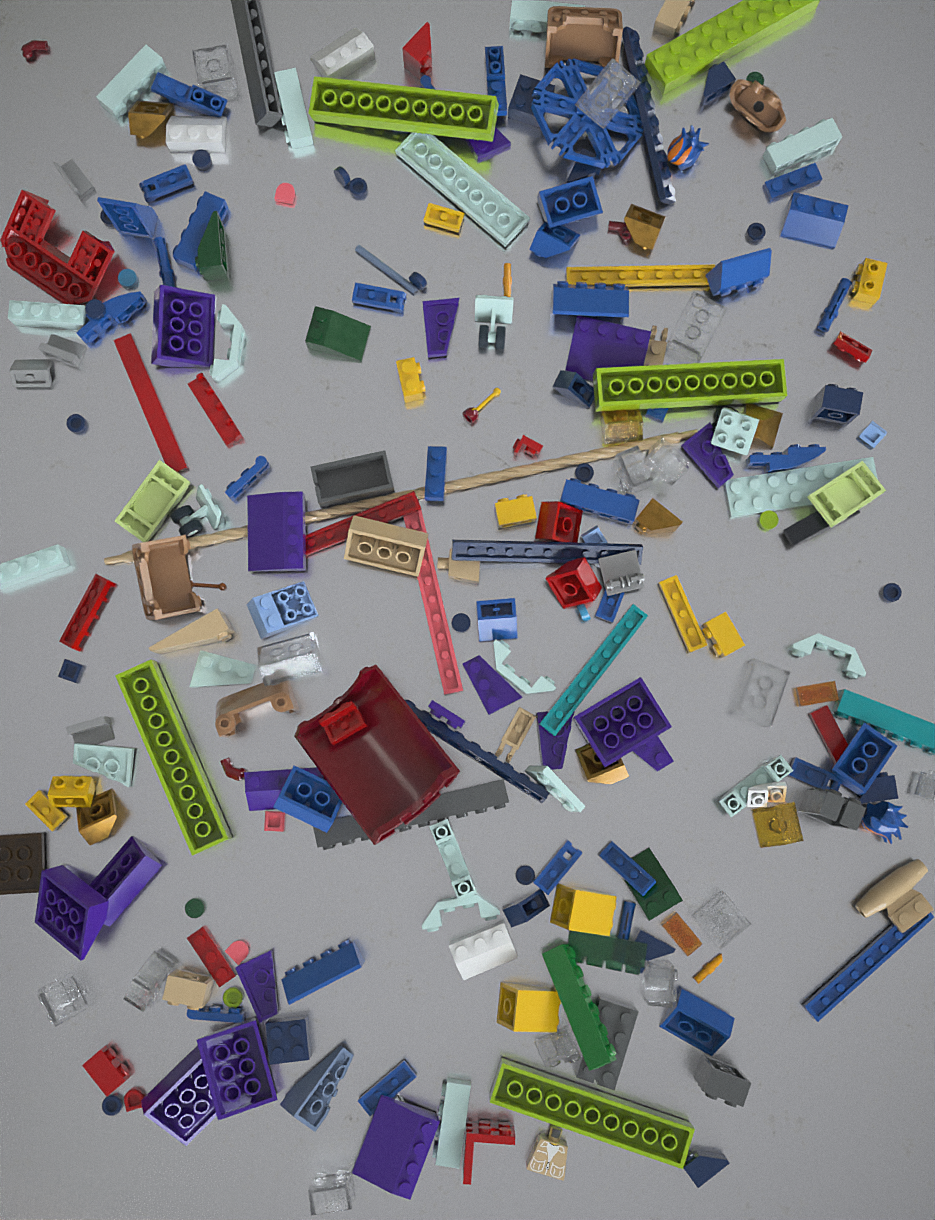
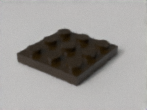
(21, 863)

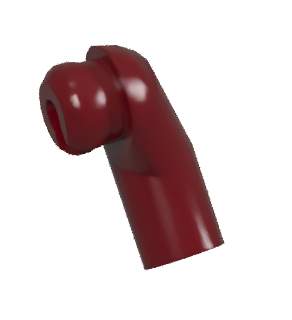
(33, 45)
(621, 228)
(230, 771)

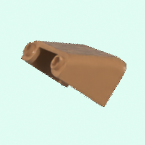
(583, 34)
(164, 578)
(229, 707)

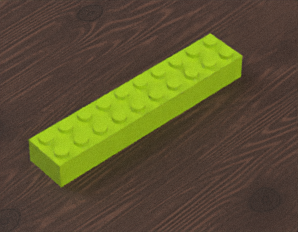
(721, 39)
(403, 108)
(689, 385)
(173, 757)
(592, 1113)

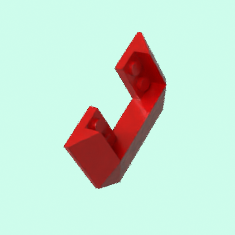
(63, 277)

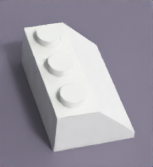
(344, 55)
(194, 133)
(483, 950)

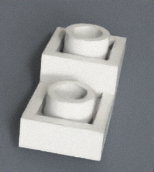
(768, 792)

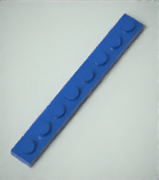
(861, 968)

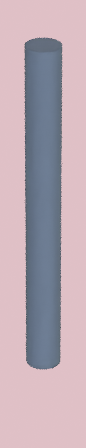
(386, 269)

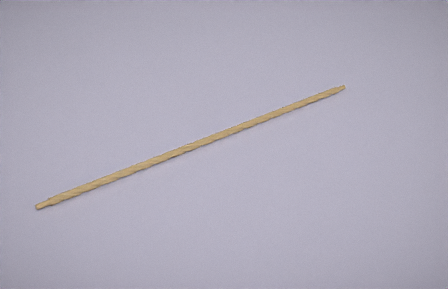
(450, 486)

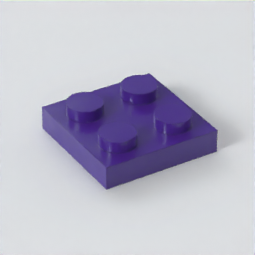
(452, 719)

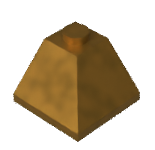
(147, 116)
(643, 225)
(768, 424)
(656, 519)
(596, 771)
(97, 821)

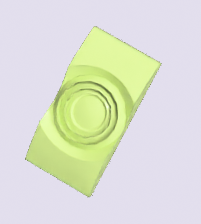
(846, 494)
(153, 502)

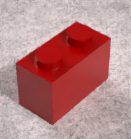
(106, 1070)

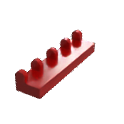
(215, 410)
(86, 612)

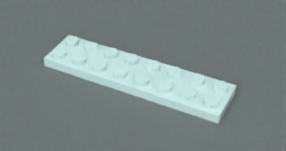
(463, 186)
(784, 488)

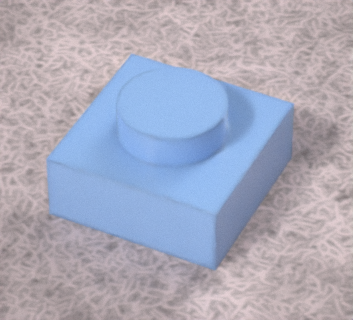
(873, 434)
(594, 536)

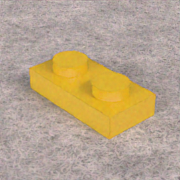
(443, 217)
(41, 807)

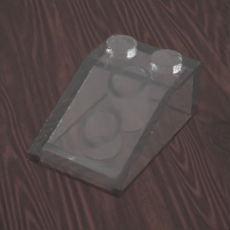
(608, 93)

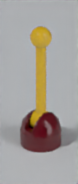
(471, 414)

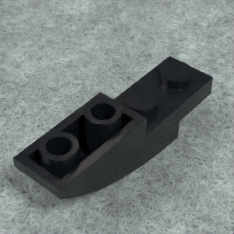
(809, 528)

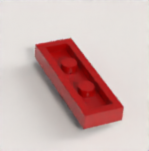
(211, 956)

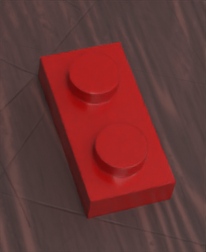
(853, 347)

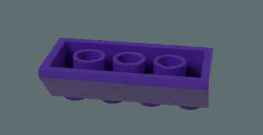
(265, 786)
(125, 877)

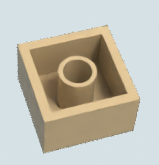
(188, 989)

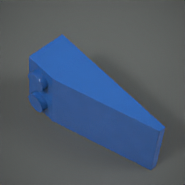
(130, 216)

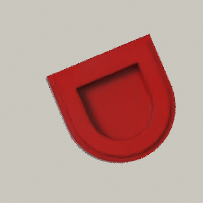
(133, 1099)

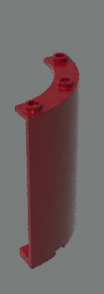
(385, 769)

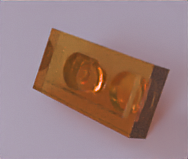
(817, 693)
(682, 934)

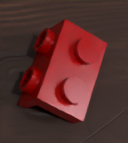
(342, 722)

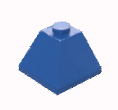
(553, 240)

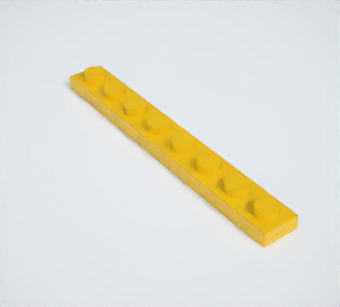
(640, 275)

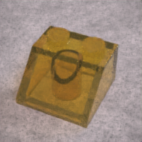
(621, 426)
(777, 824)

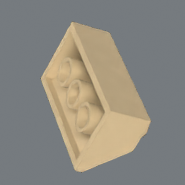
(385, 546)

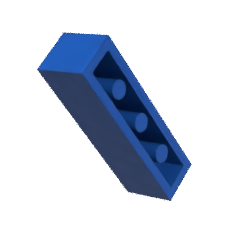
(186, 250)
(599, 501)

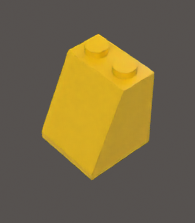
(583, 910)
(528, 1008)

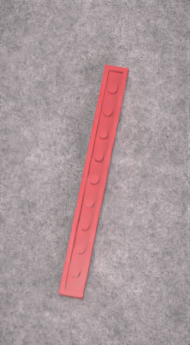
(435, 613)

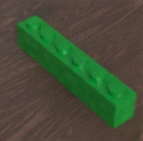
(579, 1007)

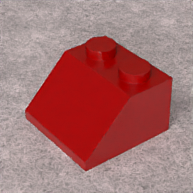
(417, 53)
(558, 522)
(574, 583)

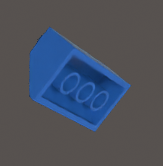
(590, 299)
(322, 971)

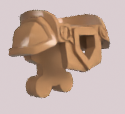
(744, 96)

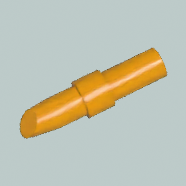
(507, 279)
(708, 969)

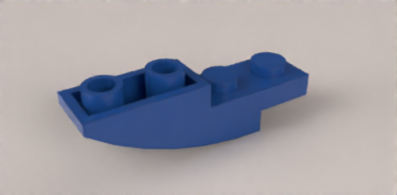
(496, 76)
(189, 97)
(117, 309)
(793, 458)

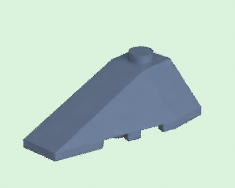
(312, 1094)

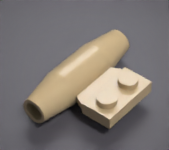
(896, 894)

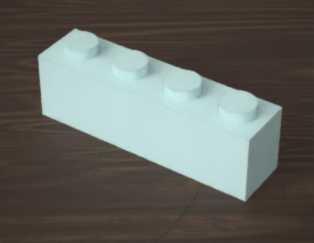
(532, 14)
(131, 82)
(293, 108)
(802, 146)
(47, 315)
(33, 565)
(453, 1122)

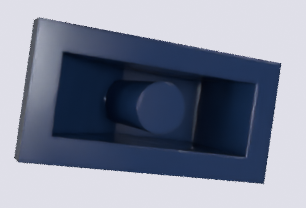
(717, 82)
(583, 170)
(574, 388)
(882, 789)
(526, 908)
(656, 947)
(704, 1165)

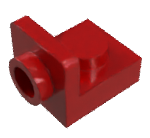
(531, 446)

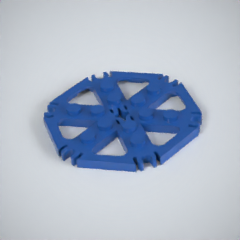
(579, 121)

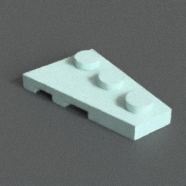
(221, 670)
(110, 761)
(556, 787)

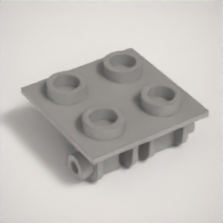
(621, 572)

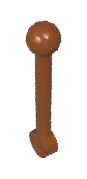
(221, 586)

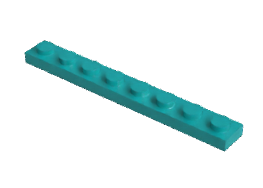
(593, 670)

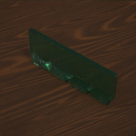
(611, 949)

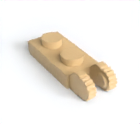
(656, 349)
(516, 732)

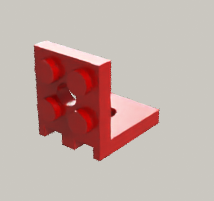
(484, 1133)

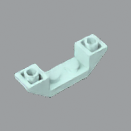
(223, 368)
(852, 663)
(542, 685)
(770, 772)
(453, 859)
(434, 921)

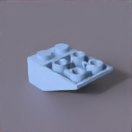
(281, 609)

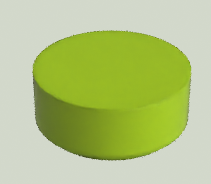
(768, 520)
(233, 997)

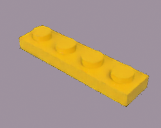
(682, 614)

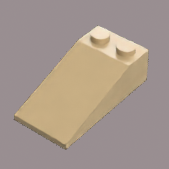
(206, 630)

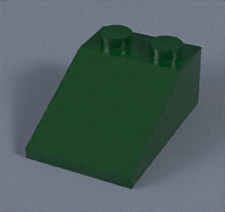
(212, 251)
(337, 334)
(662, 894)

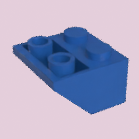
(497, 619)

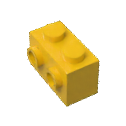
(869, 281)
(409, 379)
(515, 511)
(723, 635)
(71, 791)

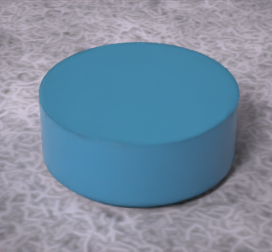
(127, 278)
(583, 612)

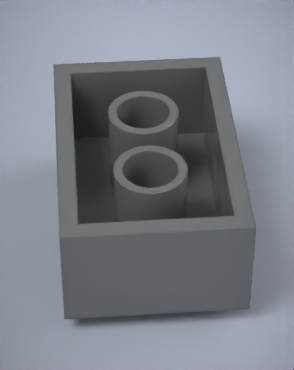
(722, 1081)

